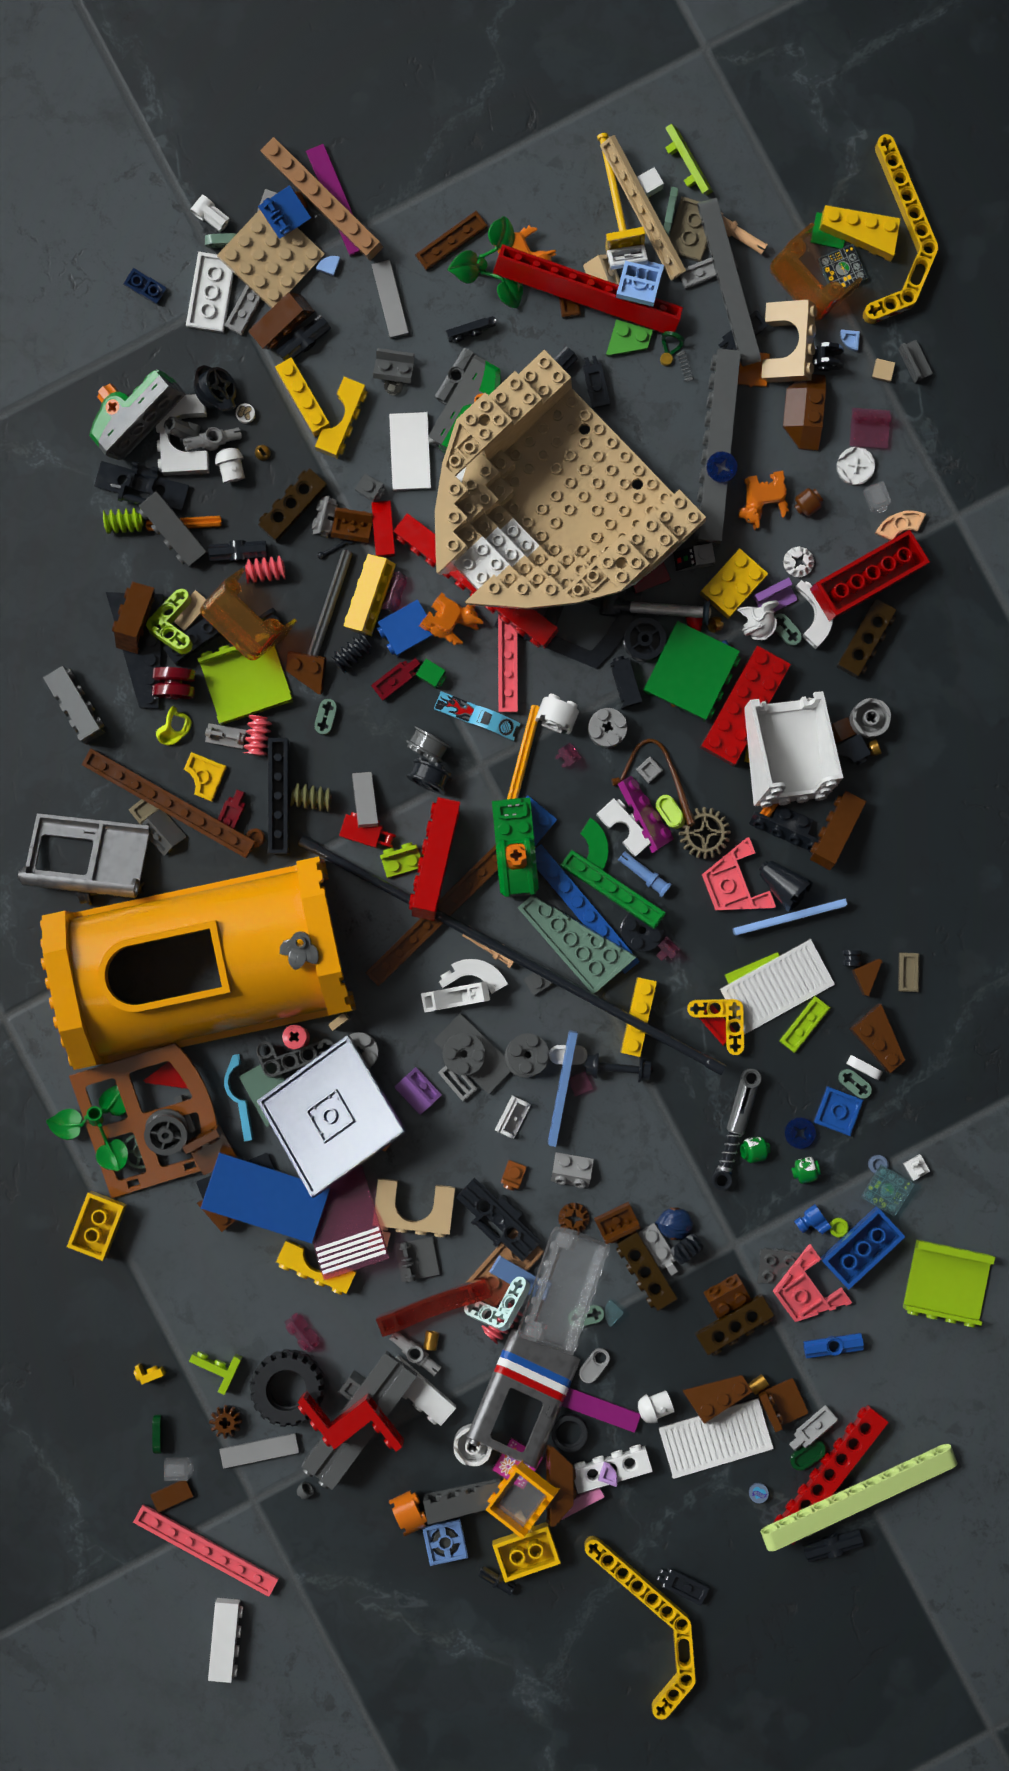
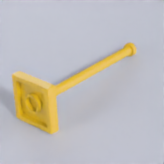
(623, 237)

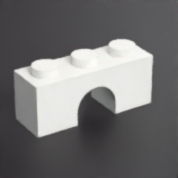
(615, 813)

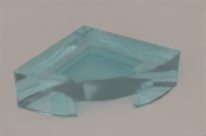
(612, 1312)

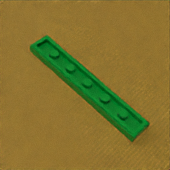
(613, 889)

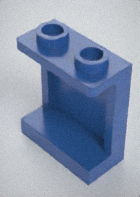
(403, 628)

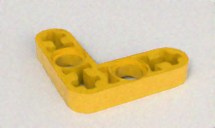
(724, 1012)

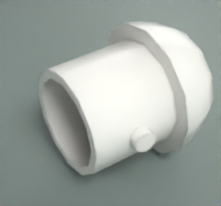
(230, 465)
(655, 1407)

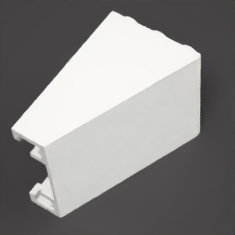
(791, 751)

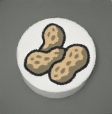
(245, 413)

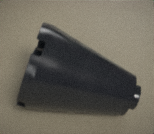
(785, 884)

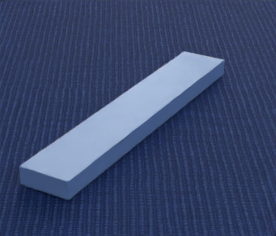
(789, 917)

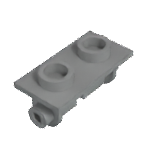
(325, 509)
(225, 736)

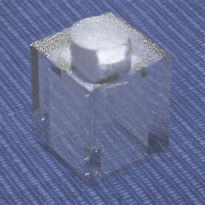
(877, 497)
(177, 1469)

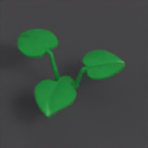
(468, 265)
(67, 1126)

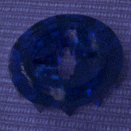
(730, 465)
(809, 1133)

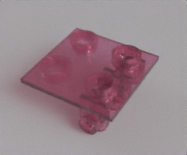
(870, 428)

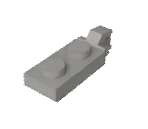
(658, 1247)
(813, 1428)

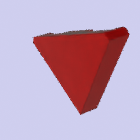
(167, 1076)

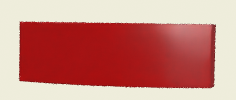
(383, 529)

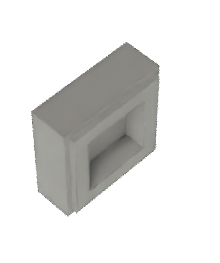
(649, 770)

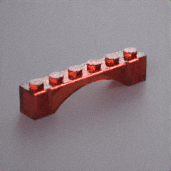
(434, 1305)

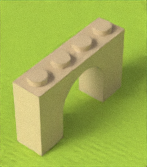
(798, 364)
(436, 1222)

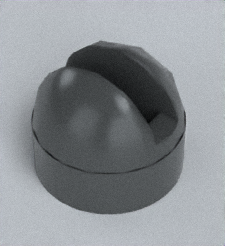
(309, 1491)

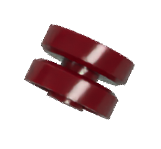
(173, 683)

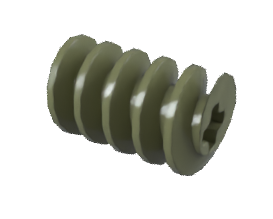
(312, 797)

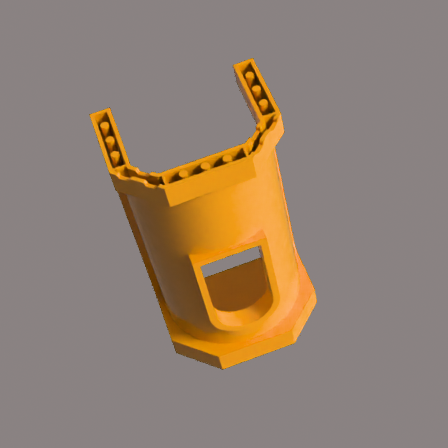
(247, 926)

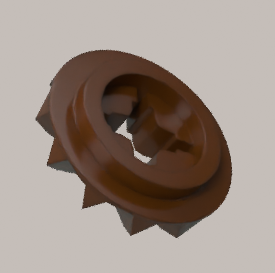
(567, 1211)

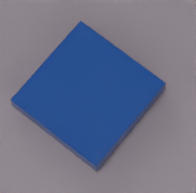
(838, 1111)

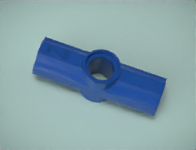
(846, 1344)

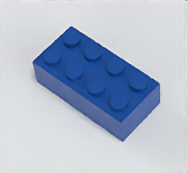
(862, 1247)

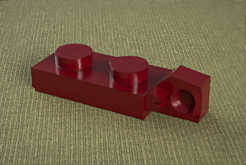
(395, 678)
(232, 809)

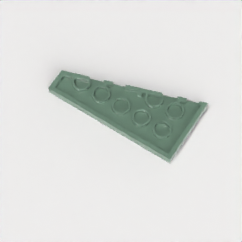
(586, 952)

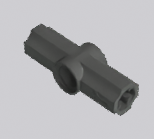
(449, 385)

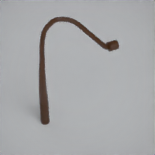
(683, 801)

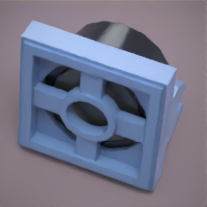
(445, 1539)

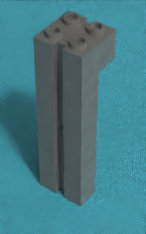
(386, 1386)

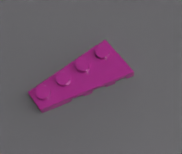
(644, 813)

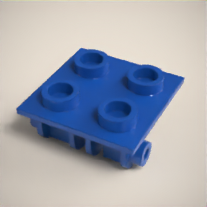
(284, 212)

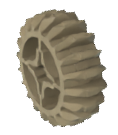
(704, 842)

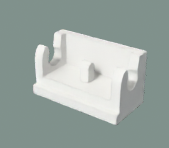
(512, 1117)

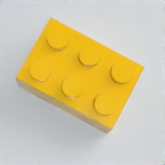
(733, 583)
(96, 1225)
(527, 1555)

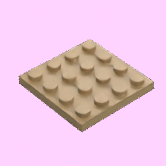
(269, 263)

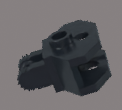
(824, 356)

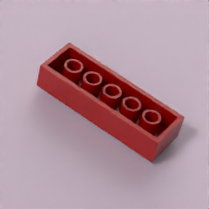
(869, 575)
(757, 681)
(435, 860)

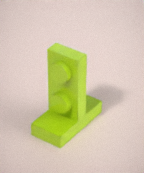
(218, 1367)

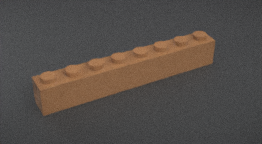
(321, 199)

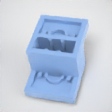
(640, 282)

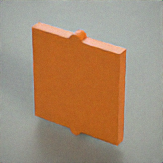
(751, 374)

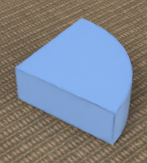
(328, 265)
(850, 339)

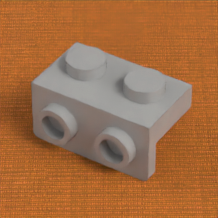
(572, 1170)

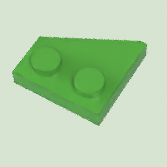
(628, 338)

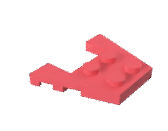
(727, 883)
(801, 1295)

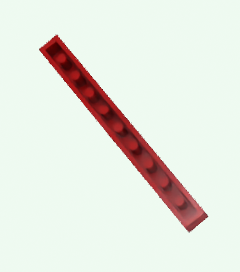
(583, 289)
(526, 621)

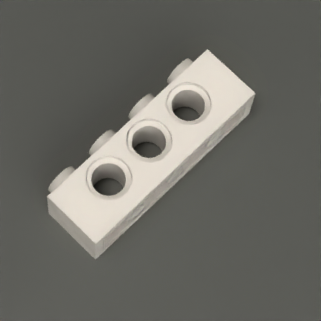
(640, 1467)

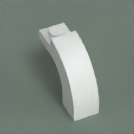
(821, 626)
(476, 968)
(455, 996)

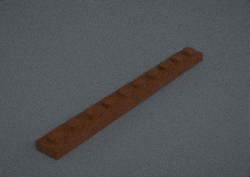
(168, 803)
(425, 928)

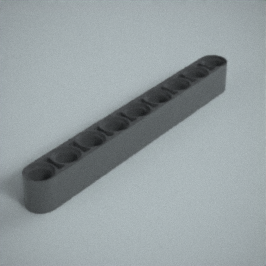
(729, 281)

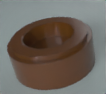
(256, 835)

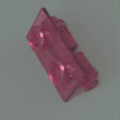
(393, 598)
(296, 1327)

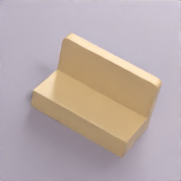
(600, 268)

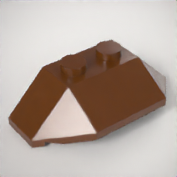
(805, 412)
(559, 1475)

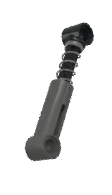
(736, 1126)

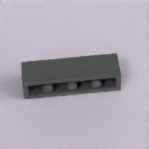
(172, 528)

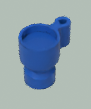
(814, 1218)

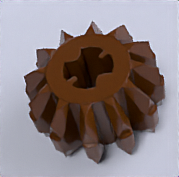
(220, 1426)

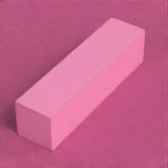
(584, 1500)

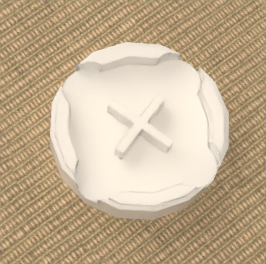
(855, 466)

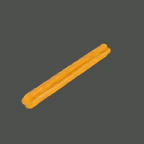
(523, 753)

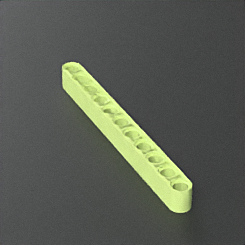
(858, 1497)

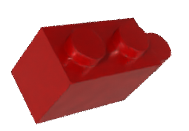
(364, 835)

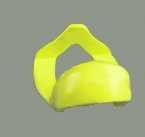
(166, 734)

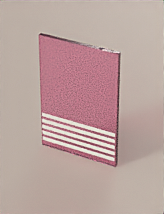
(349, 1228)

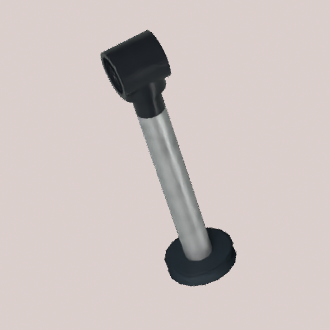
(613, 606)

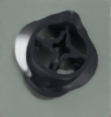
(215, 388)

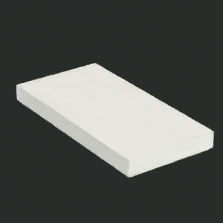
(209, 294)
(410, 451)

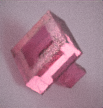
(569, 754)
(667, 948)

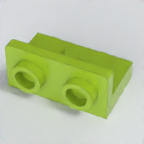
(401, 860)

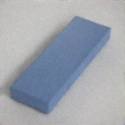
(509, 1271)

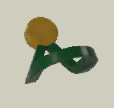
(666, 358)

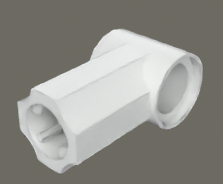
(206, 210)

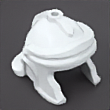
(761, 620)

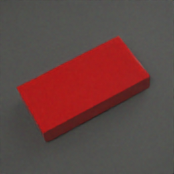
(716, 1025)

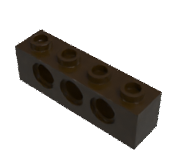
(278, 530)
(848, 662)
(665, 1295)
(706, 1334)

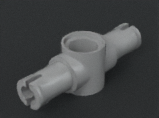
(204, 441)
(423, 1360)

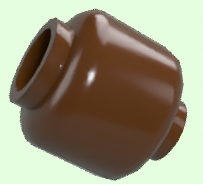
(808, 502)

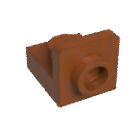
(513, 1175)

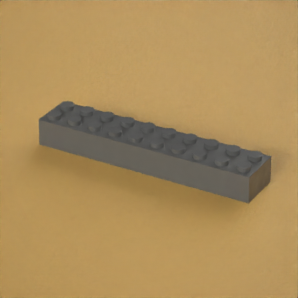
(717, 439)

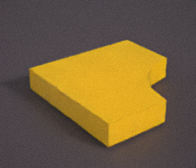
(206, 775)

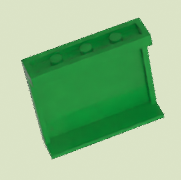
(692, 671)

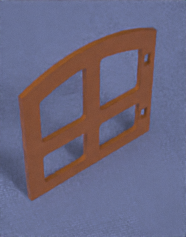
(136, 1120)

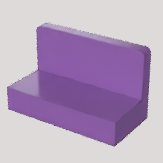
(781, 592)
(418, 1091)

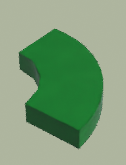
(596, 843)

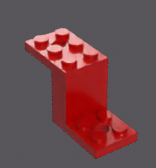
(350, 1421)

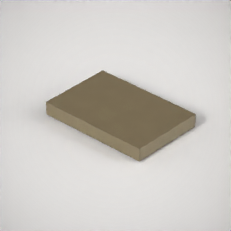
(687, 231)

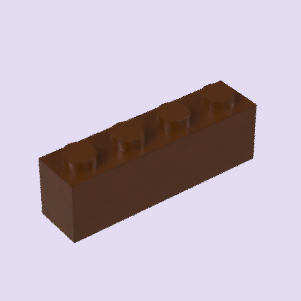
(837, 830)

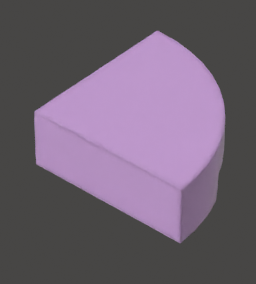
(608, 1474)

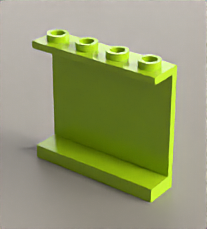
(243, 685)
(947, 1283)

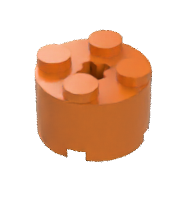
(408, 1512)

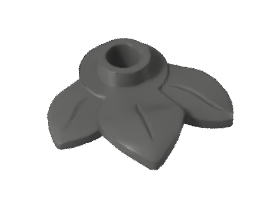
(299, 953)

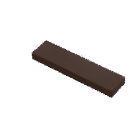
(451, 240)

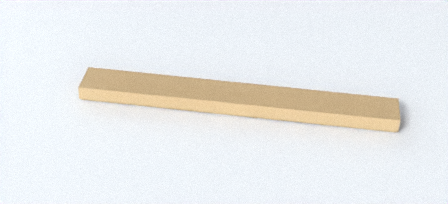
(642, 207)

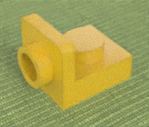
(152, 1373)

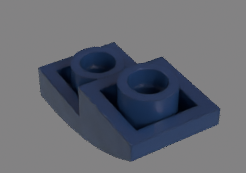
(144, 286)

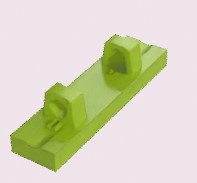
(697, 176)

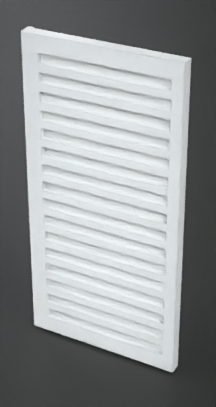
(779, 985)
(723, 1439)

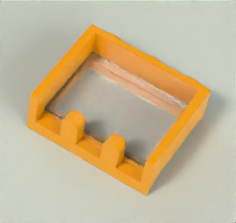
(521, 1499)

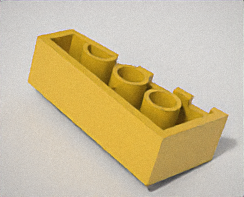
(862, 229)

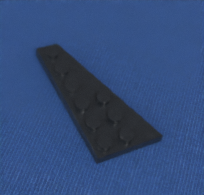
(149, 655)

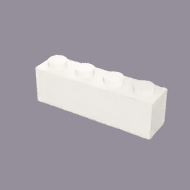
(428, 1398)
(224, 1640)

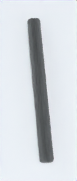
(330, 603)

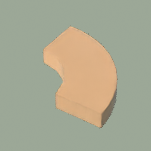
(899, 523)

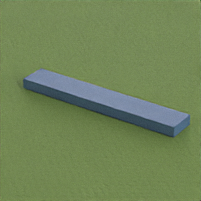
(562, 1088)

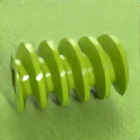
(123, 521)

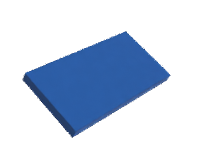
(263, 1198)

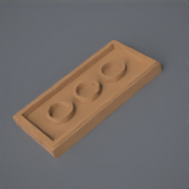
(499, 1286)

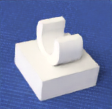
(916, 1167)

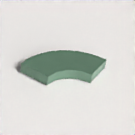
(670, 210)

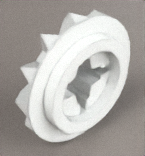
(801, 570)

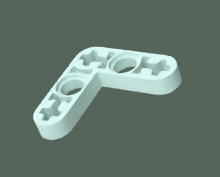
(503, 1311)

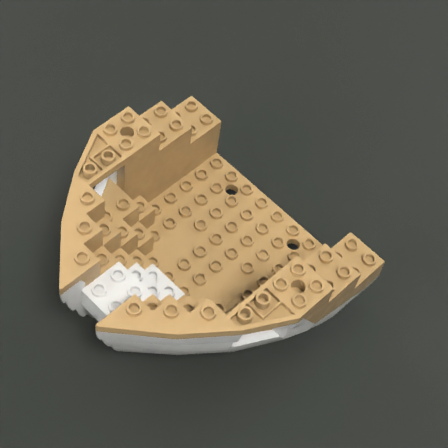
(548, 511)

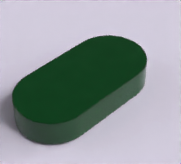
(157, 1434)
(807, 1456)

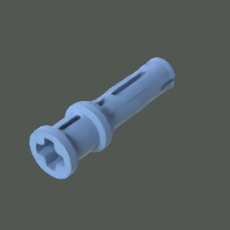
(652, 879)

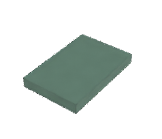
(258, 1085)

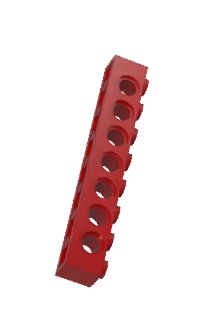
(841, 1469)

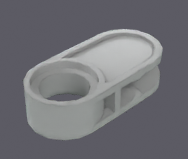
(591, 1368)

